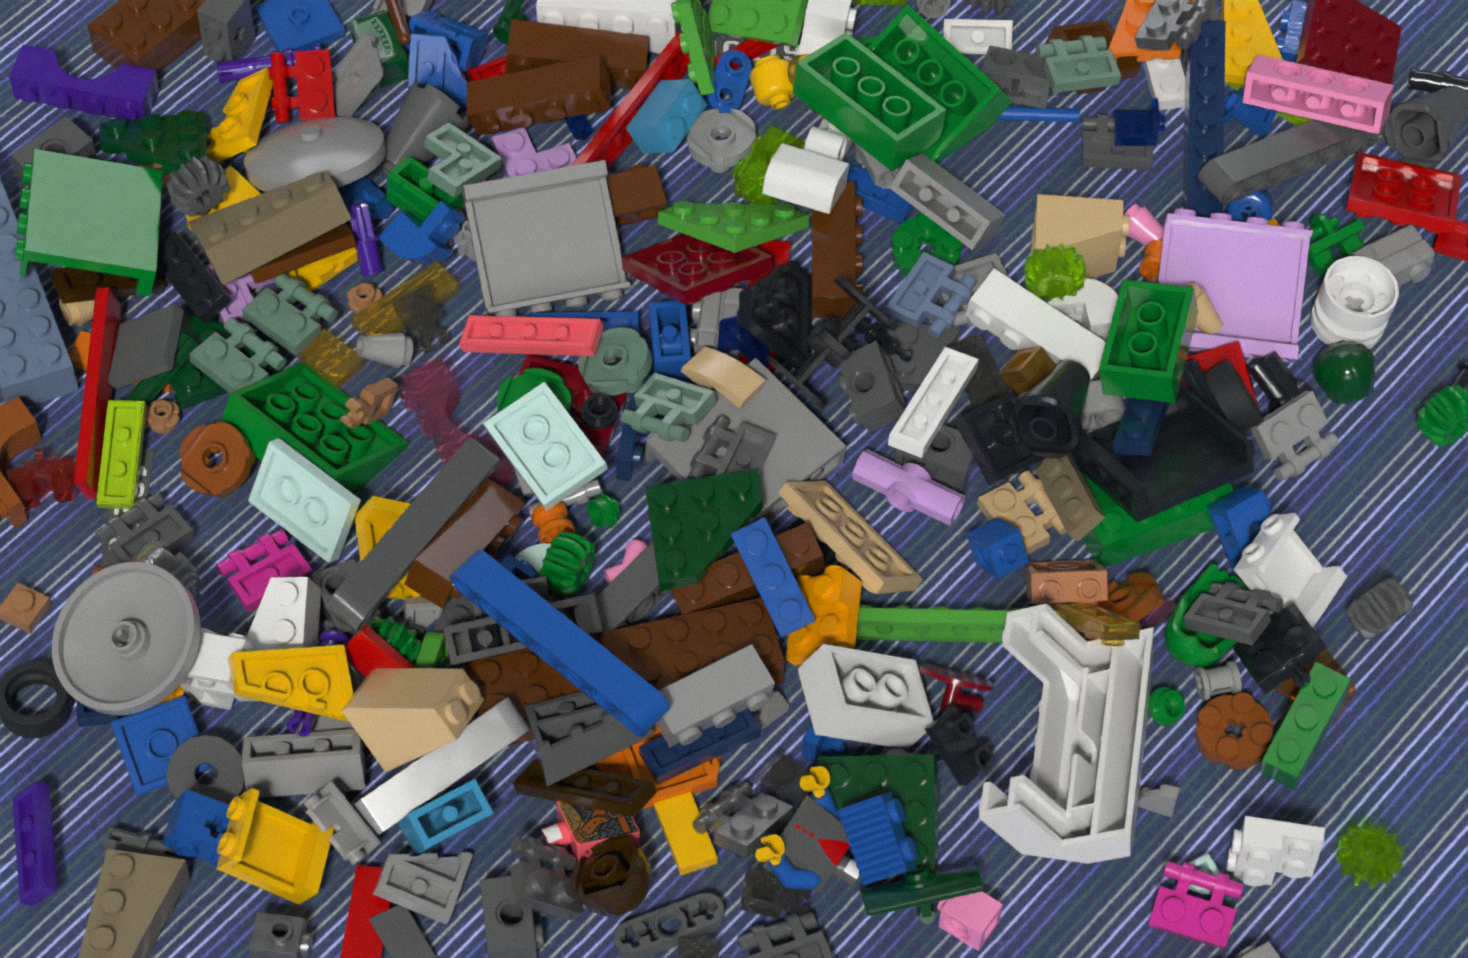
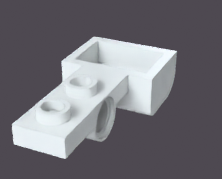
(811, 175)

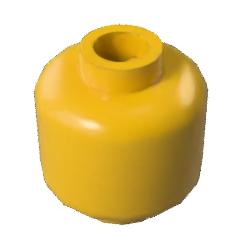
(771, 82)

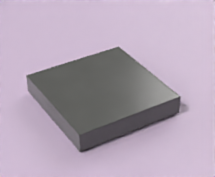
(145, 346)

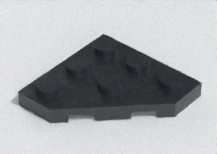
(780, 311)

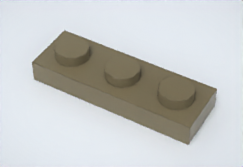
(1070, 495)

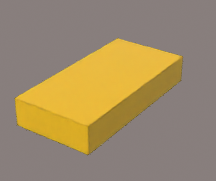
(689, 849)

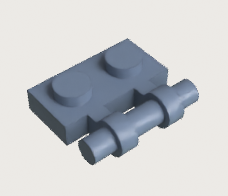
(922, 289)

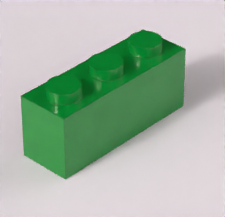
(1305, 726)

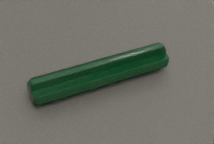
(149, 388)

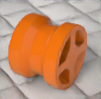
(1150, 265)
(551, 522)

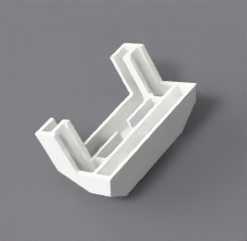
(1086, 743)

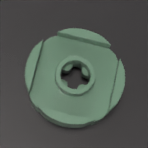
(624, 376)

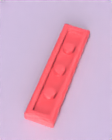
(531, 335)

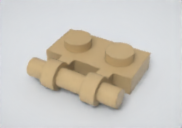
(1013, 509)

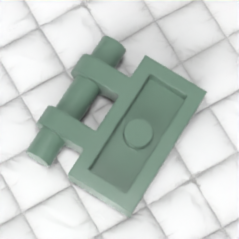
(1078, 64)
(283, 321)
(228, 365)
(673, 399)

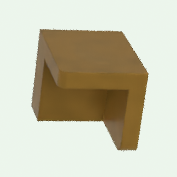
(1026, 369)

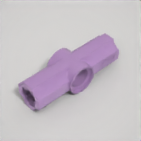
(908, 487)

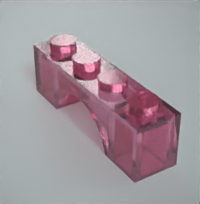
(433, 397)

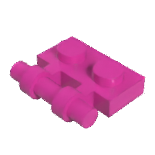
(252, 580)
(1191, 916)

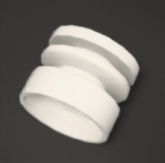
(1354, 302)

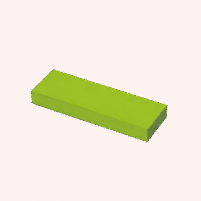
(121, 454)

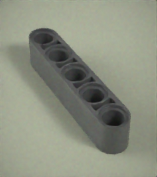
(631, 593)

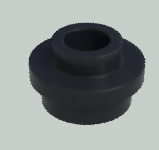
(599, 403)

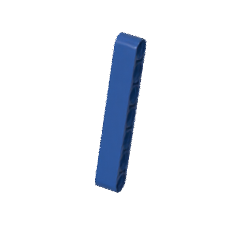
(560, 643)

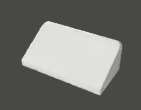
(976, 35)

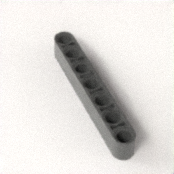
(1282, 158)
(411, 533)

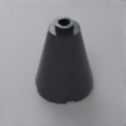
(1052, 411)

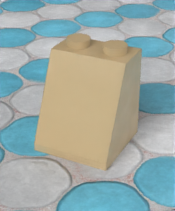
(1088, 224)
(411, 711)

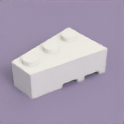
(286, 616)

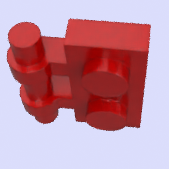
(313, 83)

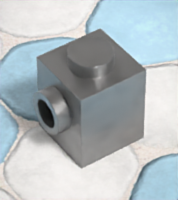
(280, 937)

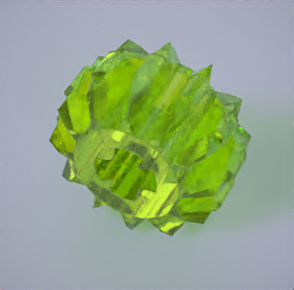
(1055, 272)
(1374, 841)

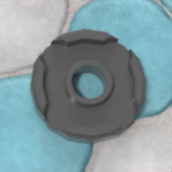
(209, 751)

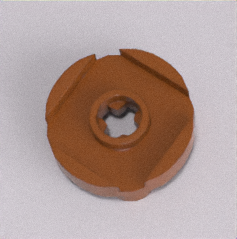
(235, 463)
(1133, 598)
(1237, 711)

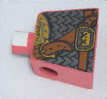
(586, 827)

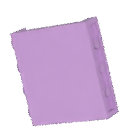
(1249, 274)

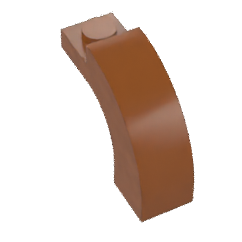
(17, 434)

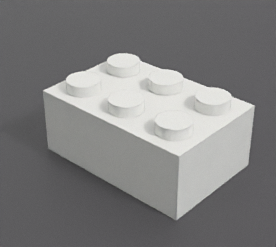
(865, 696)

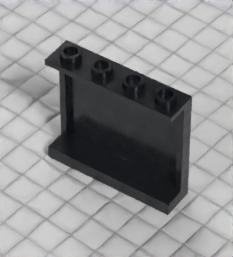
(1190, 457)

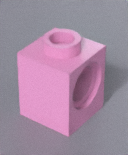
(970, 917)

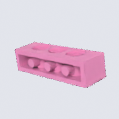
(1318, 94)

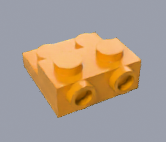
(835, 606)

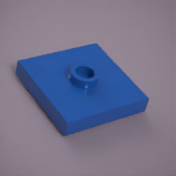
(299, 23)
(151, 739)

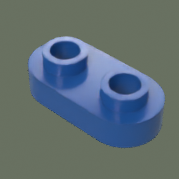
(729, 81)

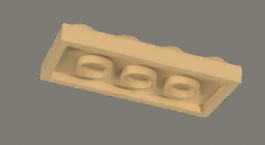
(849, 537)

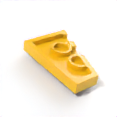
(1245, 38)
(243, 118)
(295, 678)

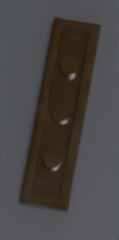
(588, 789)

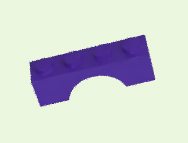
(124, 93)

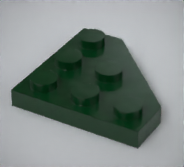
(157, 139)
(189, 383)
(695, 520)
(908, 778)

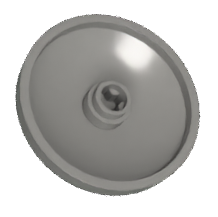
(340, 145)
(126, 638)

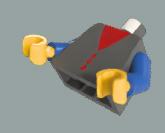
(812, 842)

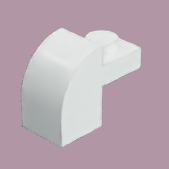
(1091, 307)

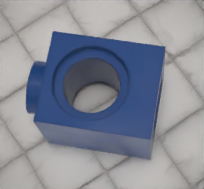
(997, 548)

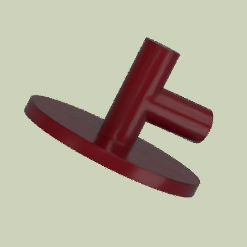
(955, 681)

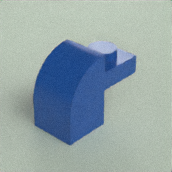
(424, 240)

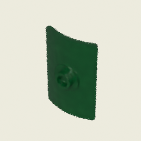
(920, 890)

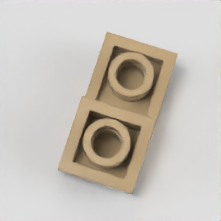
(725, 374)

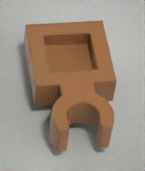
(373, 403)

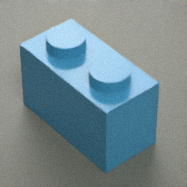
(666, 116)
(445, 817)

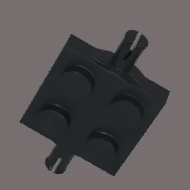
(1282, 650)

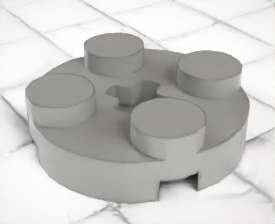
(723, 153)

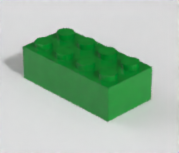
(869, 101)

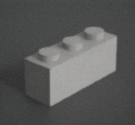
(947, 201)
(715, 696)
(304, 763)

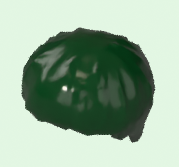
(1345, 372)

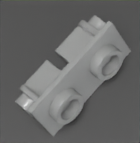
(352, 836)

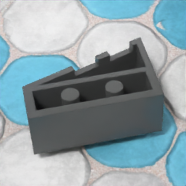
(574, 735)

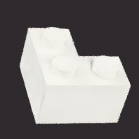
(825, 22)
(210, 676)

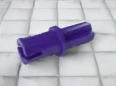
(365, 239)

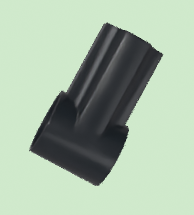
(1277, 380)

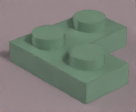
(462, 158)

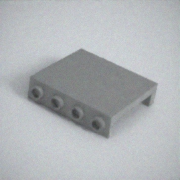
(545, 240)
(801, 449)

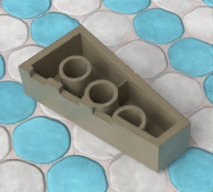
(269, 225)
(132, 904)

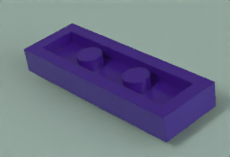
(34, 844)

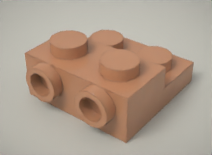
(1065, 582)

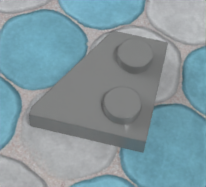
(423, 882)

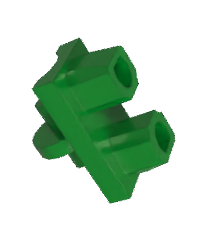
(1346, 239)

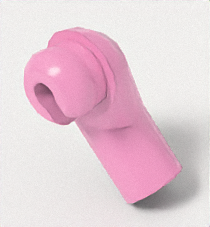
(633, 549)

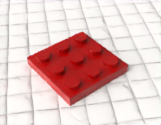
(1404, 193)

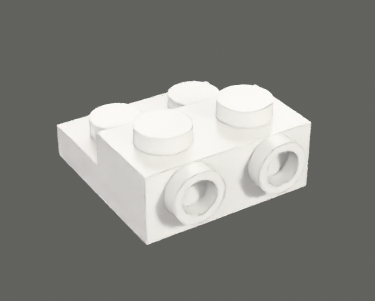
(1273, 847)

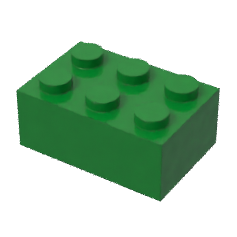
(1148, 341)

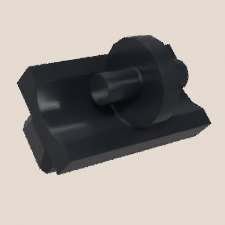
(957, 746)

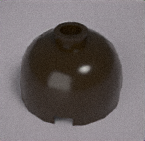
(612, 878)

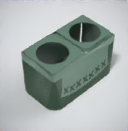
(389, 48)

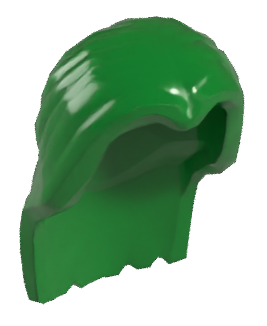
(1190, 646)

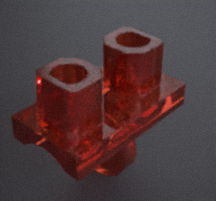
(41, 477)

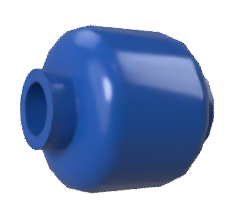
(1259, 201)

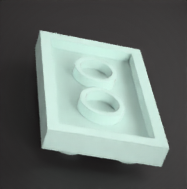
(545, 446)
(304, 500)

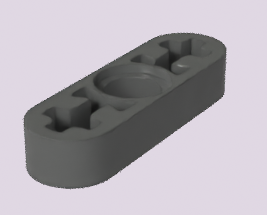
(638, 926)

